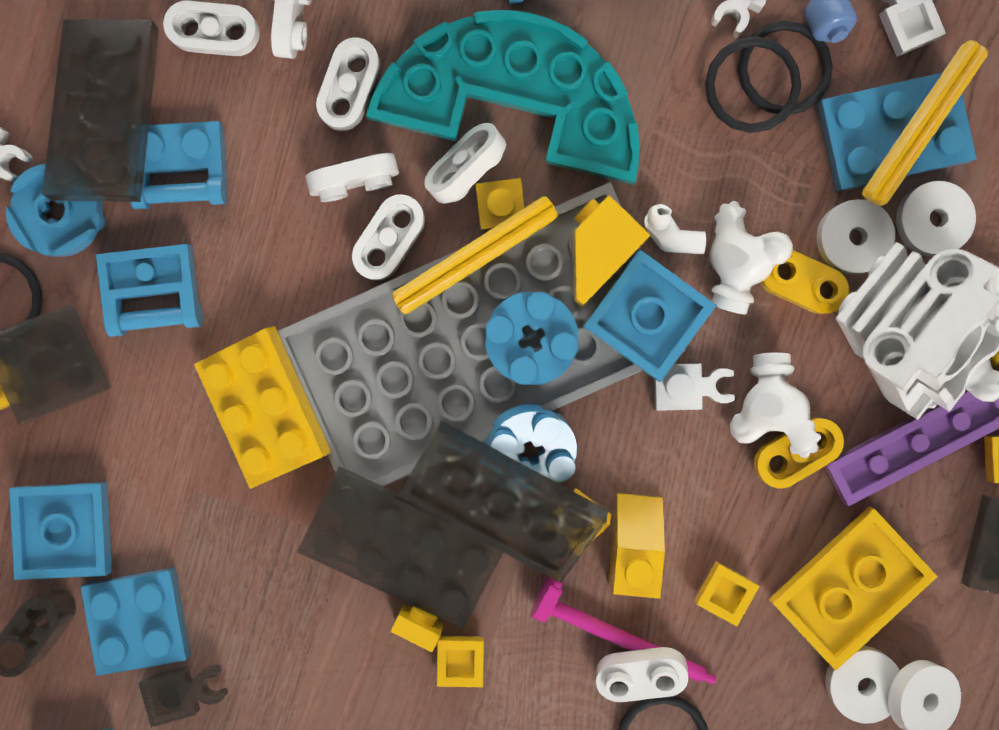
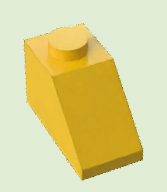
(602, 245)
(637, 546)

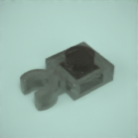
(176, 695)

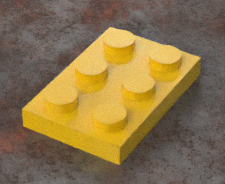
(262, 407)
(853, 587)

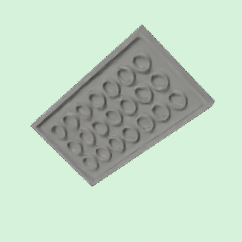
(392, 376)

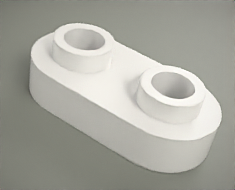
(214, 28)
(288, 30)
(348, 86)
(465, 163)
(370, 171)
(385, 236)
(641, 673)

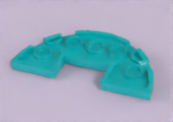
(520, 65)

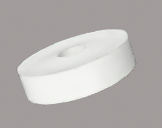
(956, 215)
(834, 240)
(929, 682)
(867, 704)

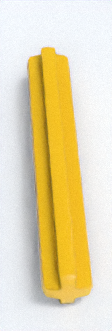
(925, 123)
(474, 255)

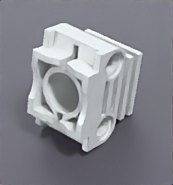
(923, 325)

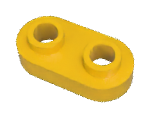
(805, 283)
(794, 466)

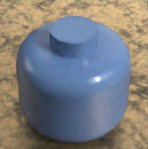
(830, 19)

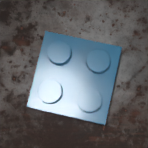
(649, 315)
(60, 530)
(135, 621)

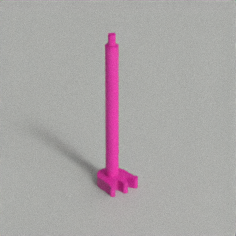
(548, 604)

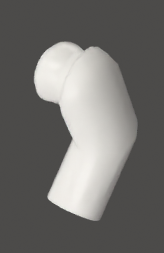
(669, 236)

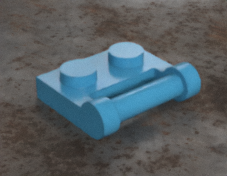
(180, 150)
(144, 275)

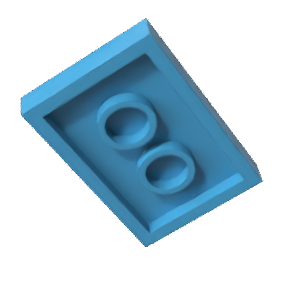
(867, 123)

